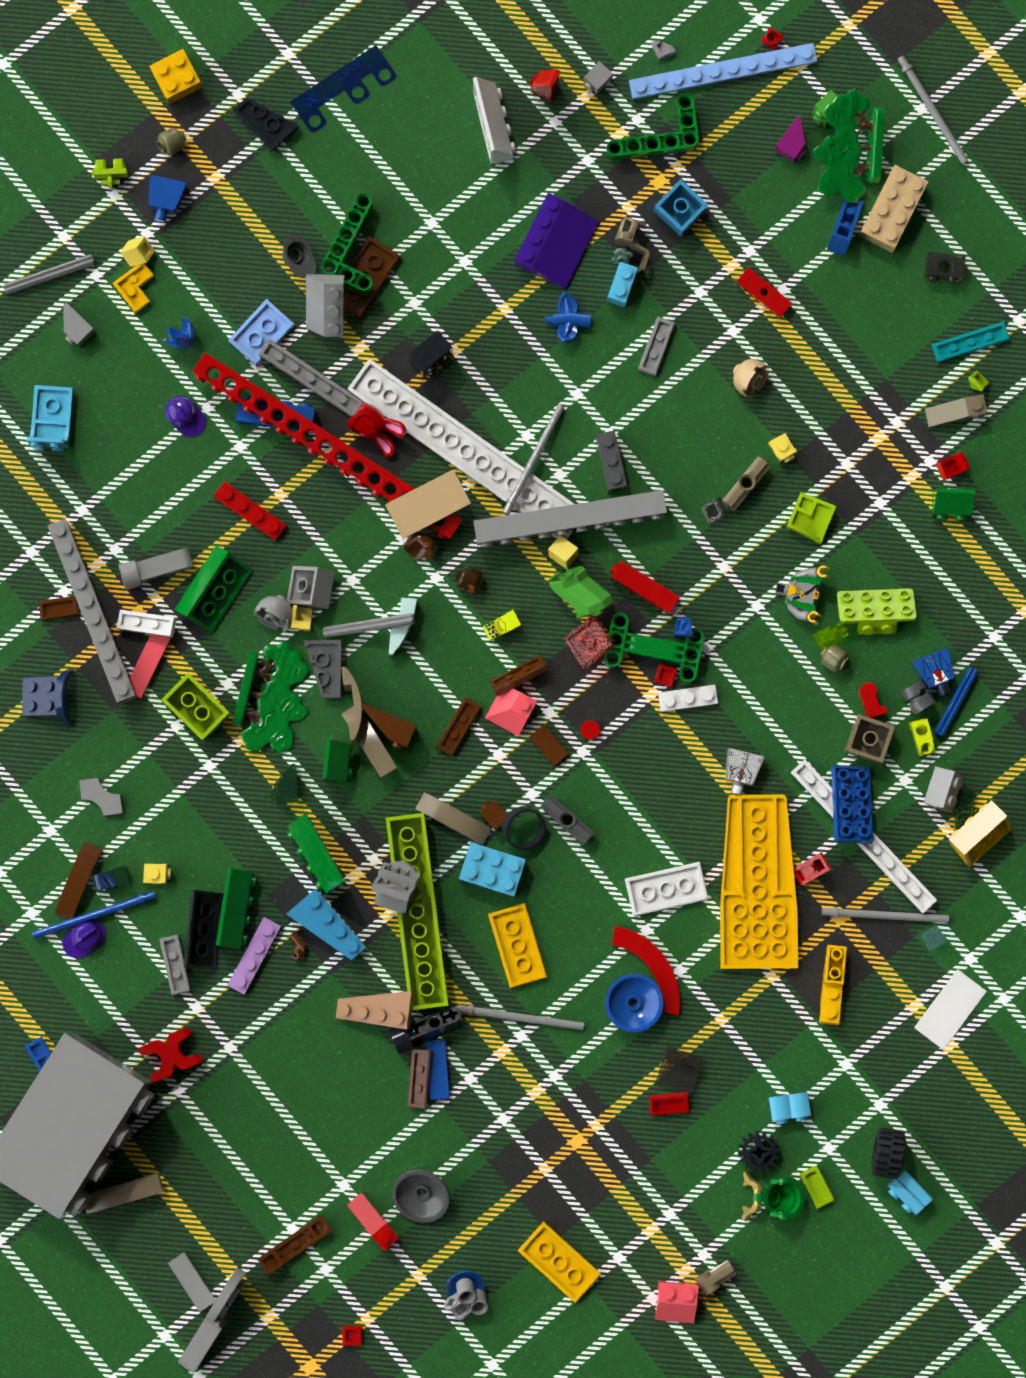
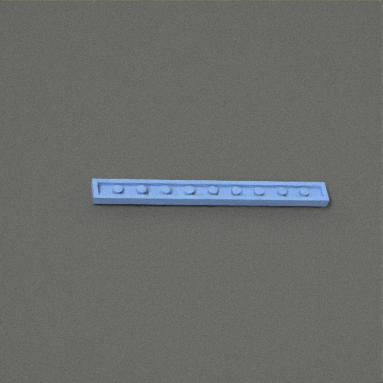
(722, 71)

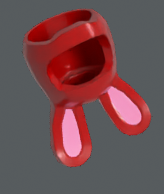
(370, 422)

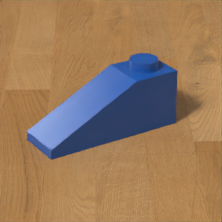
(844, 227)

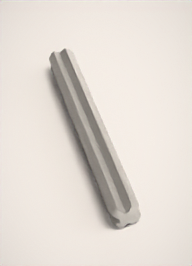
(48, 274)
(368, 625)

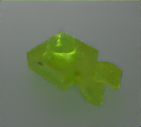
(828, 636)

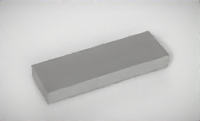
(656, 346)
(174, 965)
(192, 1281)

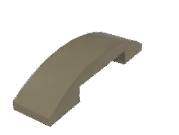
(354, 726)
(453, 818)

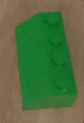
(213, 589)
(235, 909)

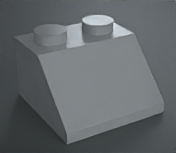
(310, 587)

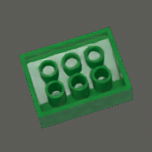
(316, 853)

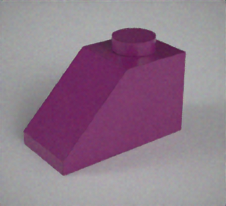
(792, 142)

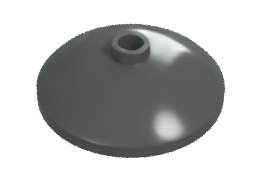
(420, 1204)

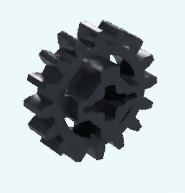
(758, 1143)

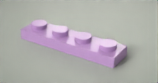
(254, 955)

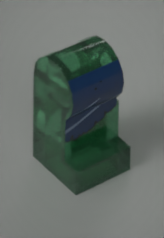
(111, 878)

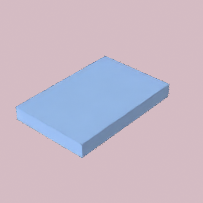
(262, 325)

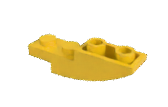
(832, 984)

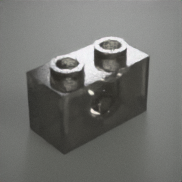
(955, 263)

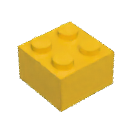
(175, 76)

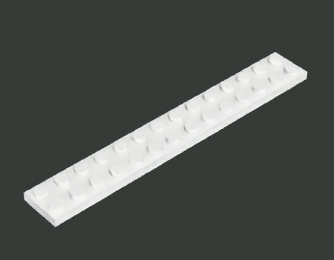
(452, 440)

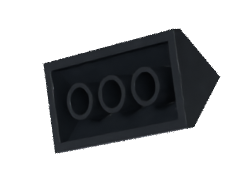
(203, 930)

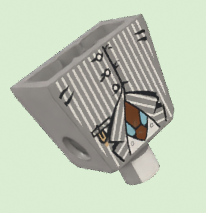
(741, 769)

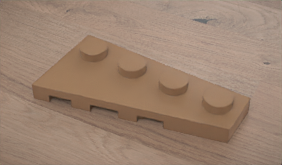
(378, 1009)

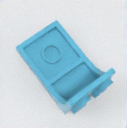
(51, 418)

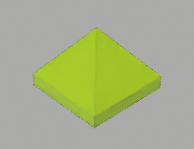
(978, 381)

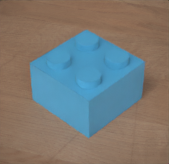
(680, 207)

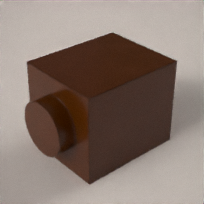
(493, 814)

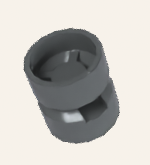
(918, 697)

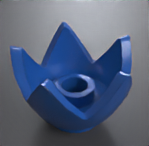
(182, 338)

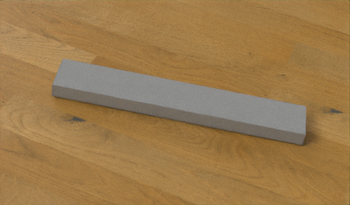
(310, 378)

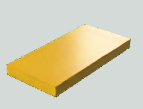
(517, 945)
(559, 1262)

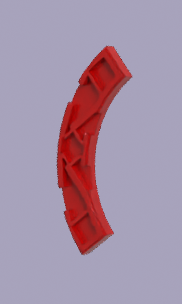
(655, 961)

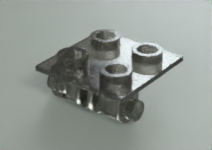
(679, 1070)

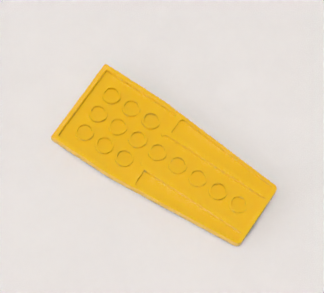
(758, 886)

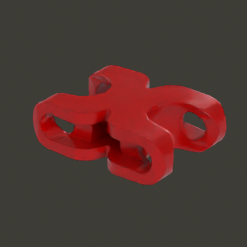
(170, 1054)

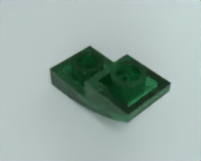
(964, 806)

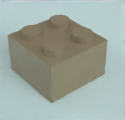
(869, 739)

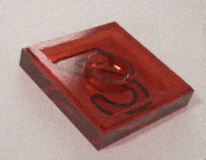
(589, 642)

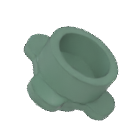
(621, 255)

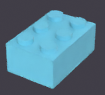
(492, 869)

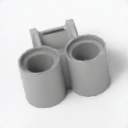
(466, 1300)

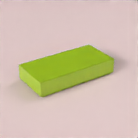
(816, 1186)

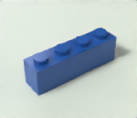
(244, 417)

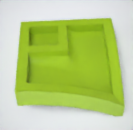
(811, 517)

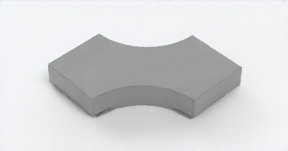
(109, 803)

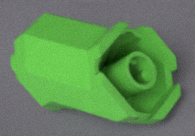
(580, 591)

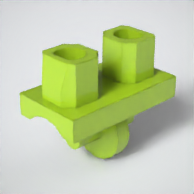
(101, 172)

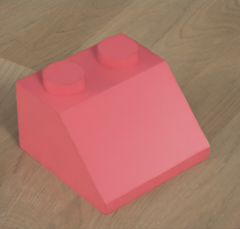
(676, 1302)

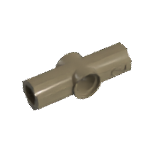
(754, 475)

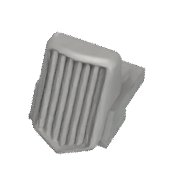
(395, 885)

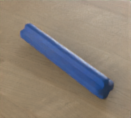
(956, 702)

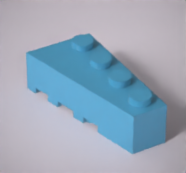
(324, 922)

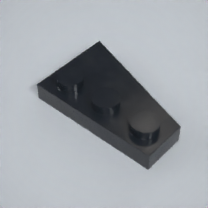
(266, 125)

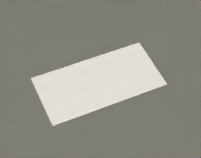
(950, 1009)

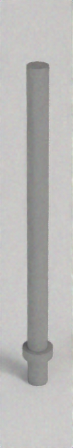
(907, 68)
(511, 502)
(835, 912)
(520, 1017)

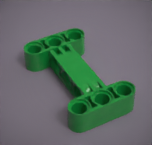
(655, 648)

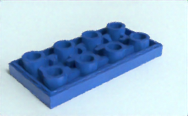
(852, 804)

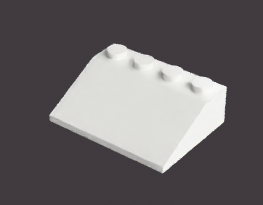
(492, 121)

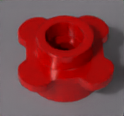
(767, 38)

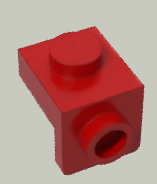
(952, 466)

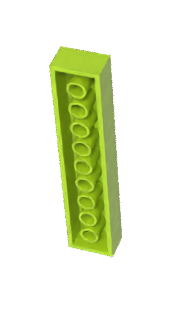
(419, 923)

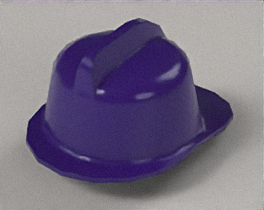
(185, 416)
(84, 938)

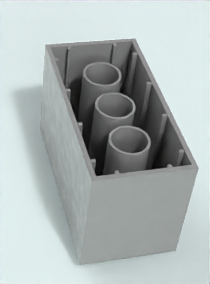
(69, 1125)

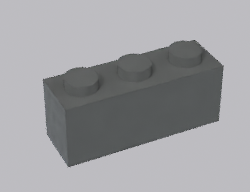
(611, 461)

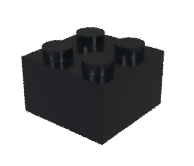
(431, 354)

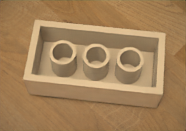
(893, 208)

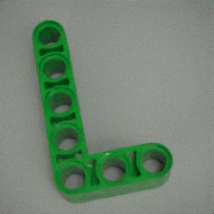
(660, 139)
(346, 246)

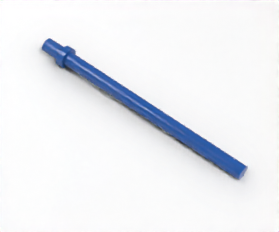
(141, 899)

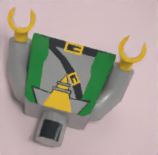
(803, 593)

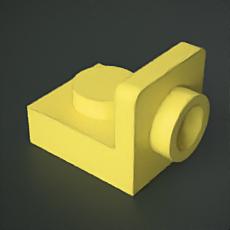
(783, 448)
(156, 873)

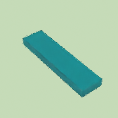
(970, 342)

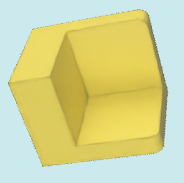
(137, 251)
(563, 552)
(301, 618)

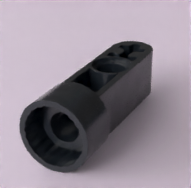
(407, 1039)

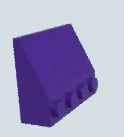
(556, 241)

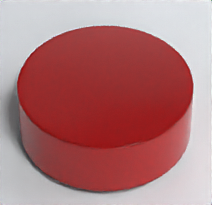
(590, 730)

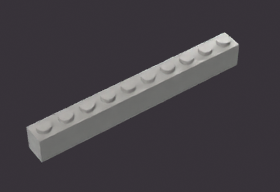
(569, 518)
(92, 611)

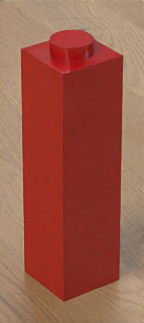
(644, 587)

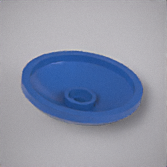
(648, 1002)

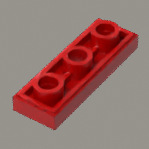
(755, 284)

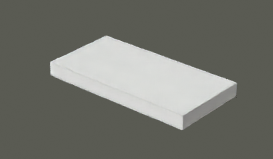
(666, 889)

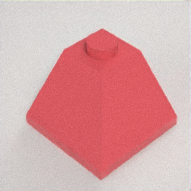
(511, 711)

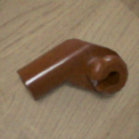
(299, 946)

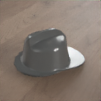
(298, 256)

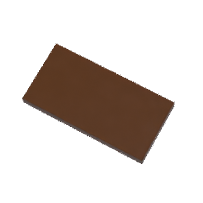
(377, 263)

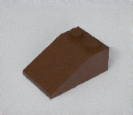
(395, 729)

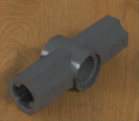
(557, 811)

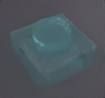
(933, 938)

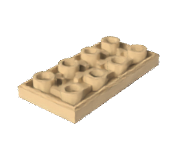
(427, 504)

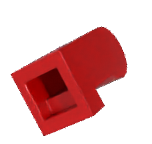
(869, 701)

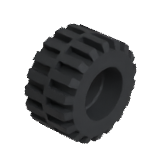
(888, 1153)

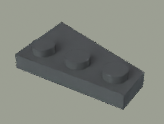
(327, 664)

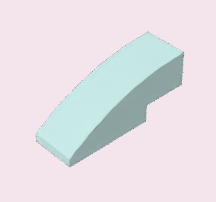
(399, 633)

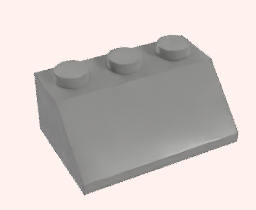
(325, 304)

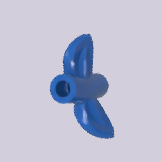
(568, 318)

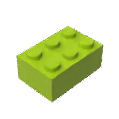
(196, 707)

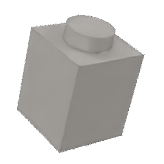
(597, 78)

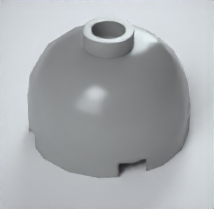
(274, 612)

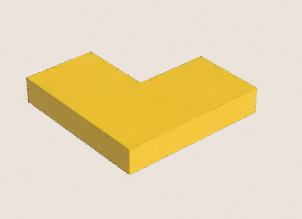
(130, 284)

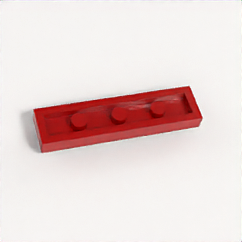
(250, 511)

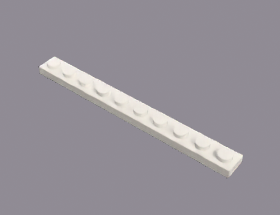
(877, 851)

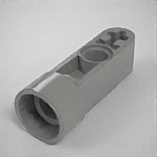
(135, 573)

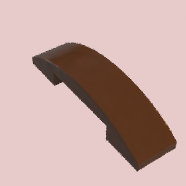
(77, 881)
(294, 1244)

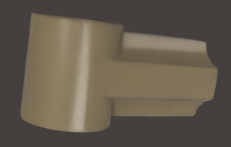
(711, 1279)

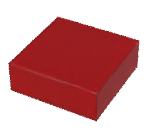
(665, 675)
(351, 1335)

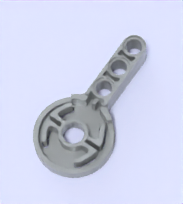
(212, 1323)

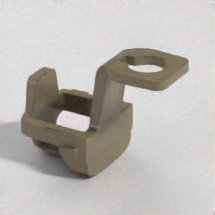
(626, 239)

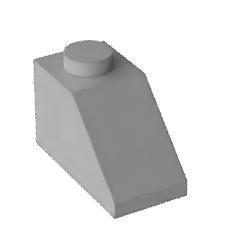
(75, 327)

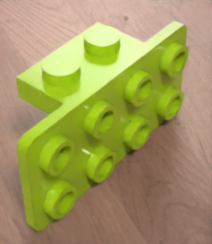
(876, 609)

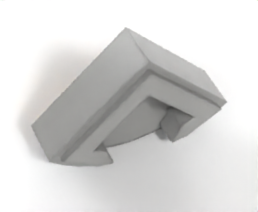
(662, 49)

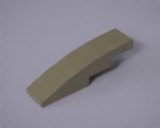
(372, 745)
(125, 1193)

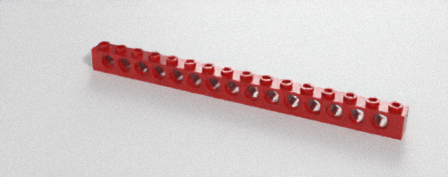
(209, 363)

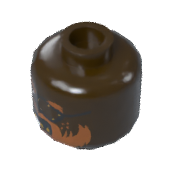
(469, 579)

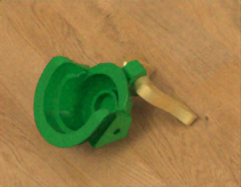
(782, 1197)

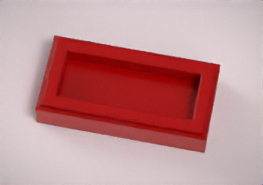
(669, 1103)

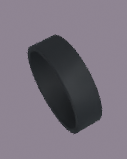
(536, 840)

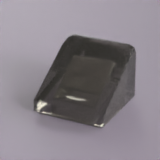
(714, 510)

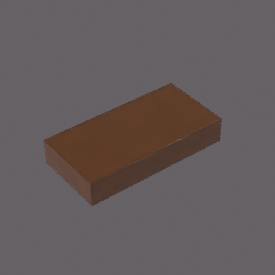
(58, 608)
(548, 745)

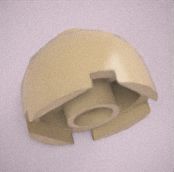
(750, 376)

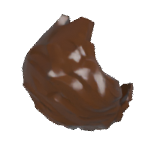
(420, 546)

